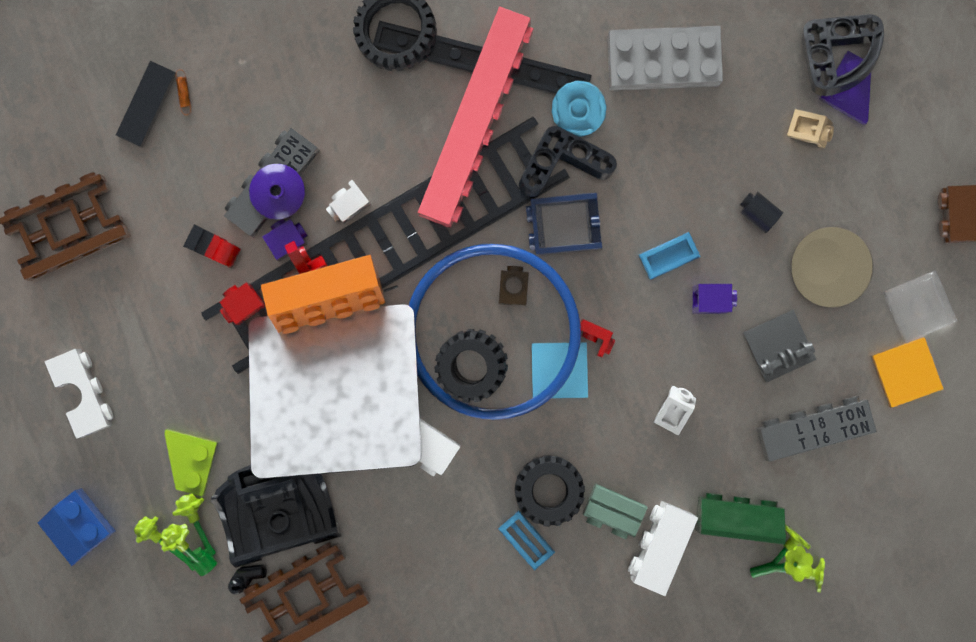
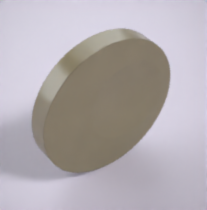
(832, 267)

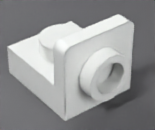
(676, 410)

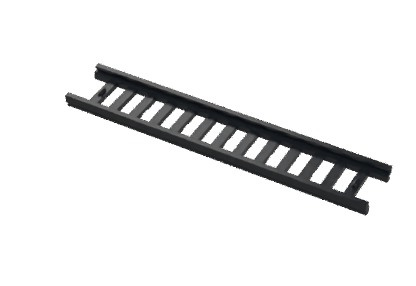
(424, 256)

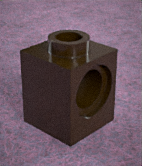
(505, 296)

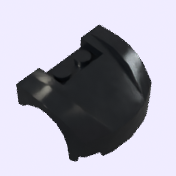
(273, 514)

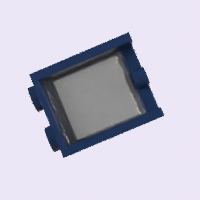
(564, 224)

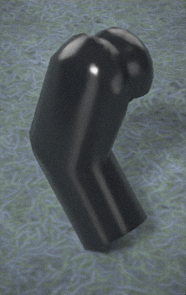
(244, 576)

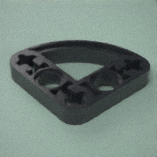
(829, 38)

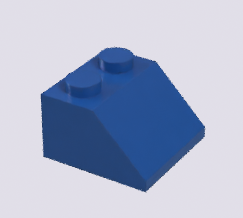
(76, 526)

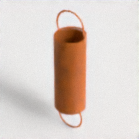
(183, 92)

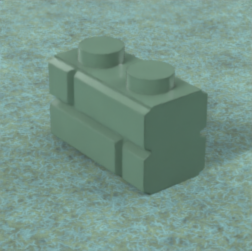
(614, 511)

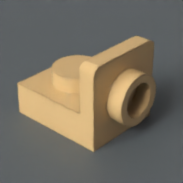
(811, 128)

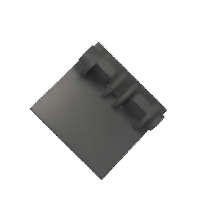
(780, 346)

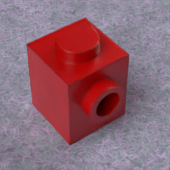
(240, 303)

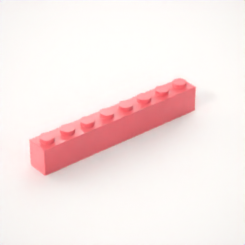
(475, 117)

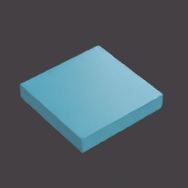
(546, 364)

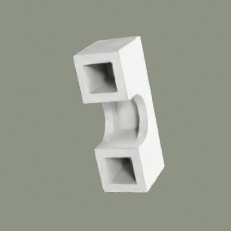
(92, 413)

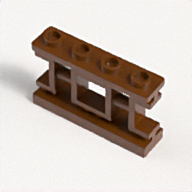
(72, 245)
(315, 618)

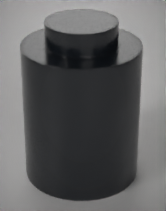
(760, 211)

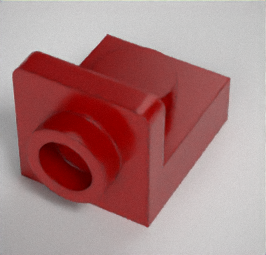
(302, 260)
(593, 332)

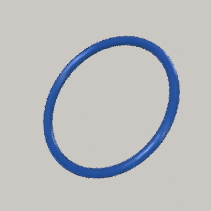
(573, 317)

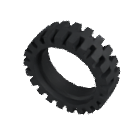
(406, 58)

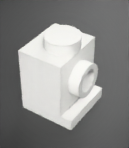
(347, 203)

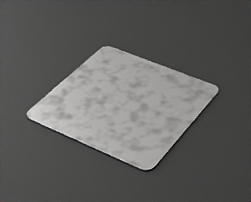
(334, 395)

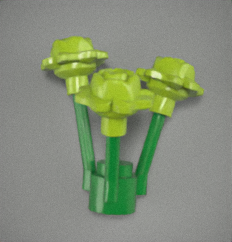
(175, 535)

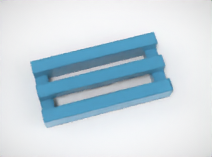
(511, 522)

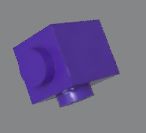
(282, 234)

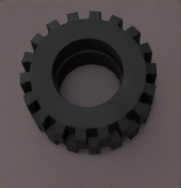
(459, 385)
(549, 515)

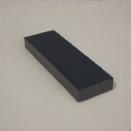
(146, 104)

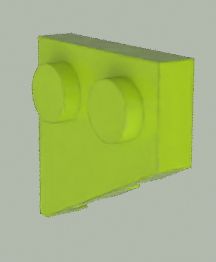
(190, 461)

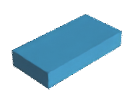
(669, 256)

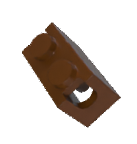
(959, 214)

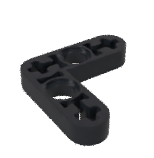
(563, 151)

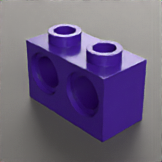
(713, 298)

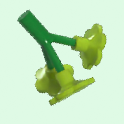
(797, 562)

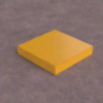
(907, 372)

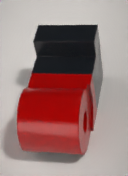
(211, 246)

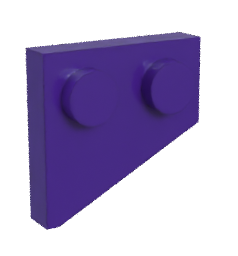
(855, 100)

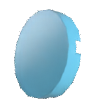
(579, 108)

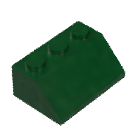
(741, 519)

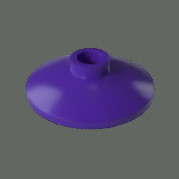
(285, 203)

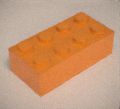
(323, 294)

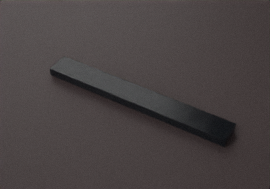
(464, 57)

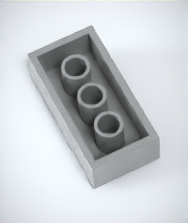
(665, 58)

